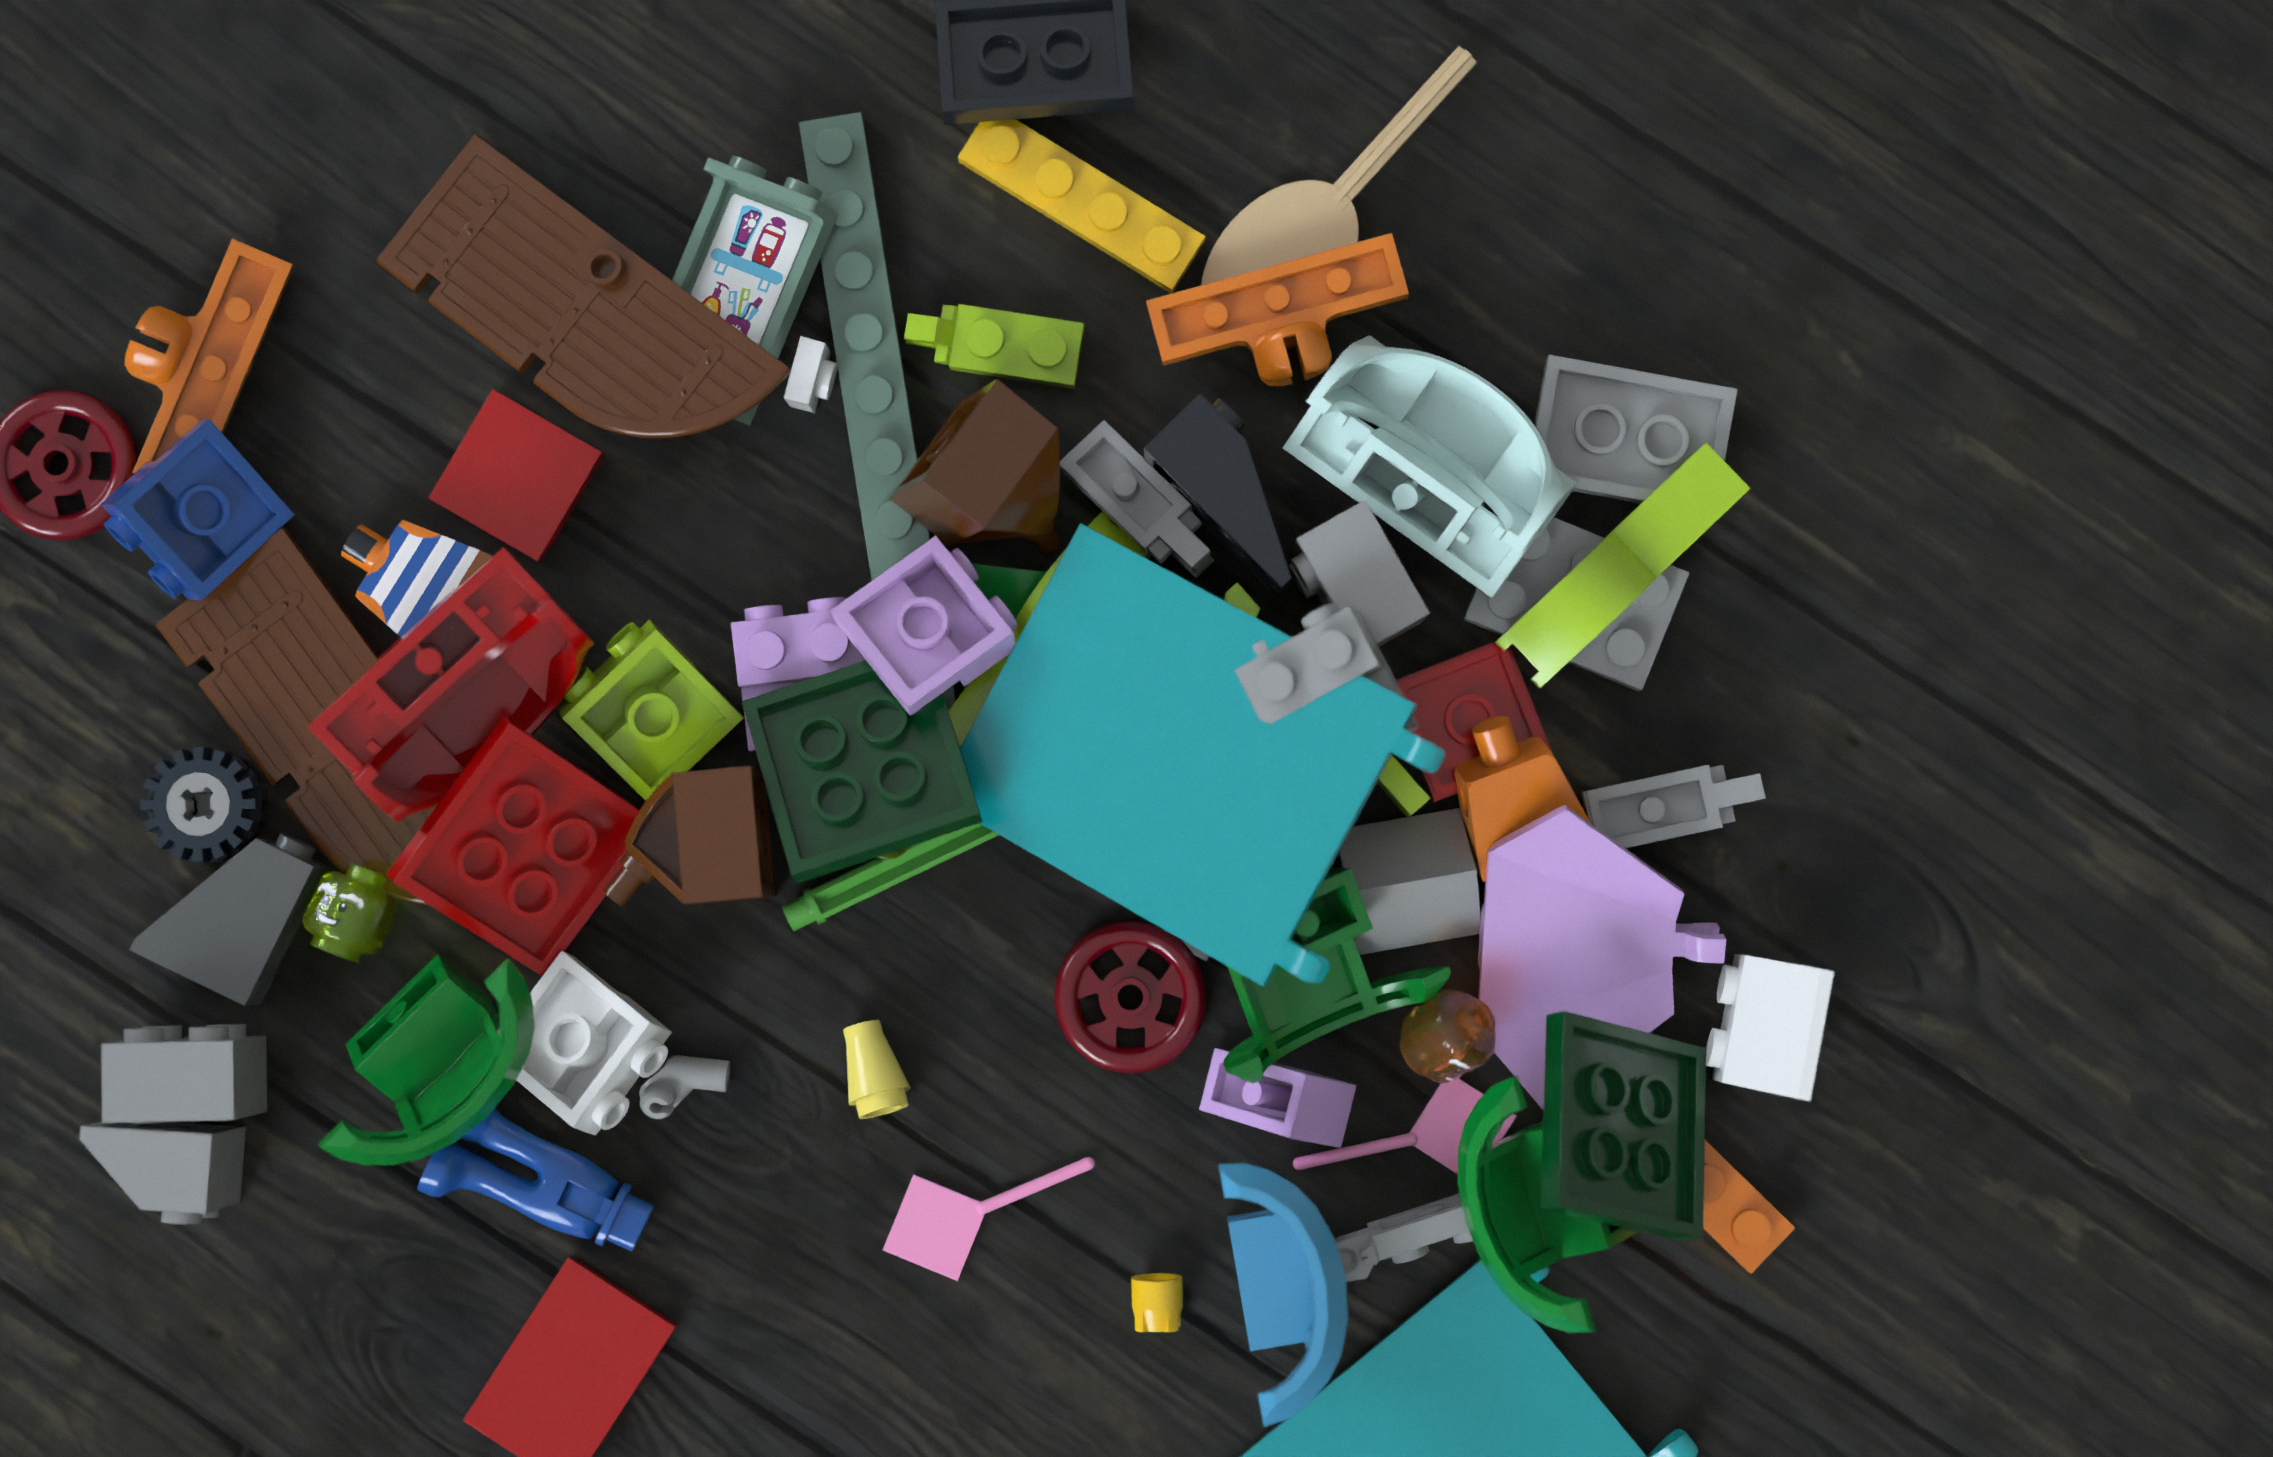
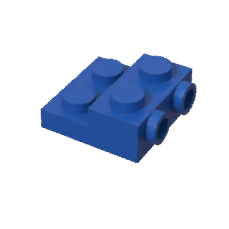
(195, 512)

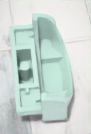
(1436, 459)

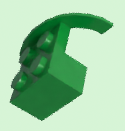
(1297, 1011)
(439, 1061)
(1503, 1213)

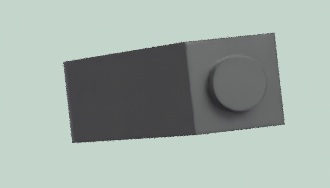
(238, 920)

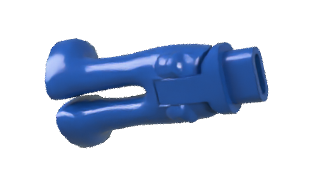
(567, 1196)

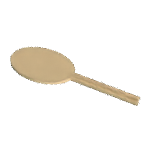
(1314, 214)

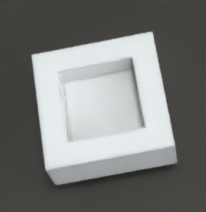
(811, 375)

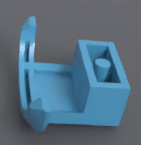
(1287, 1283)

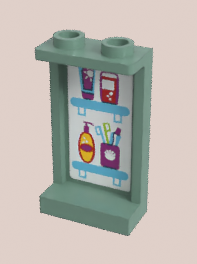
(755, 251)

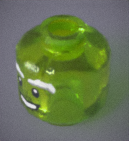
(350, 913)

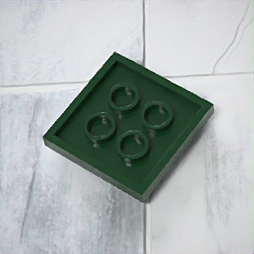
(856, 770)
(1623, 1127)

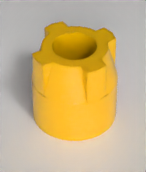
(1157, 1302)

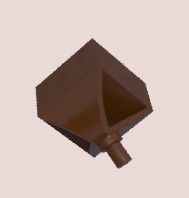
(988, 474)
(701, 839)

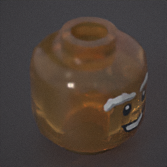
(1448, 1036)

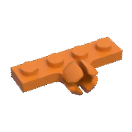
(1280, 308)
(208, 351)

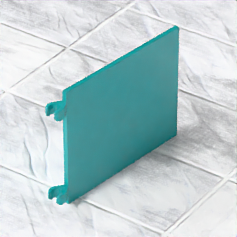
(1151, 777)
(1461, 1383)

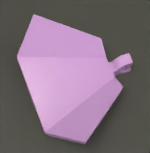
(1579, 932)

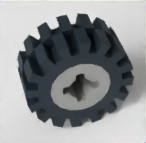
(223, 818)

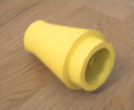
(873, 1071)

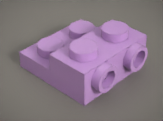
(927, 625)
(785, 650)

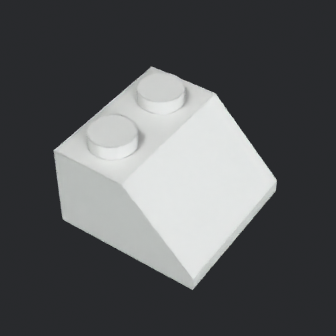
(1769, 1025)

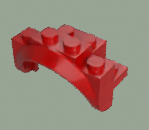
(447, 683)

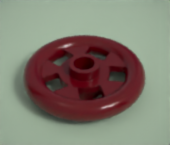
(105, 435)
(1098, 1040)

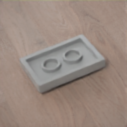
(1627, 427)
(1626, 646)

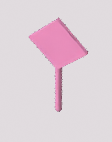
(1434, 1132)
(940, 1225)

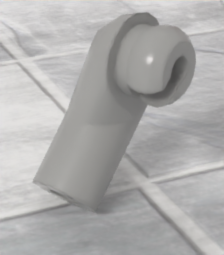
(677, 1078)

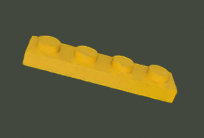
(1083, 200)

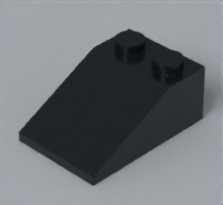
(1215, 473)

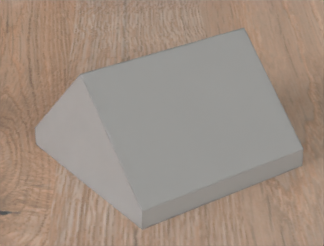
(1414, 880)

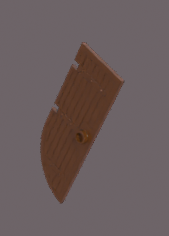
(554, 285)
(278, 663)

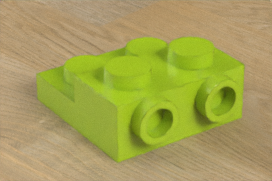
(647, 708)

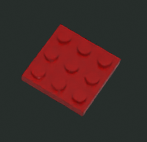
(519, 847)

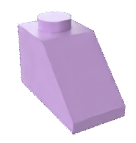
(1283, 1102)

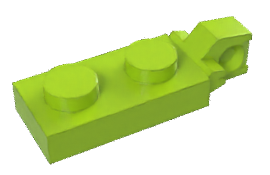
(1001, 343)

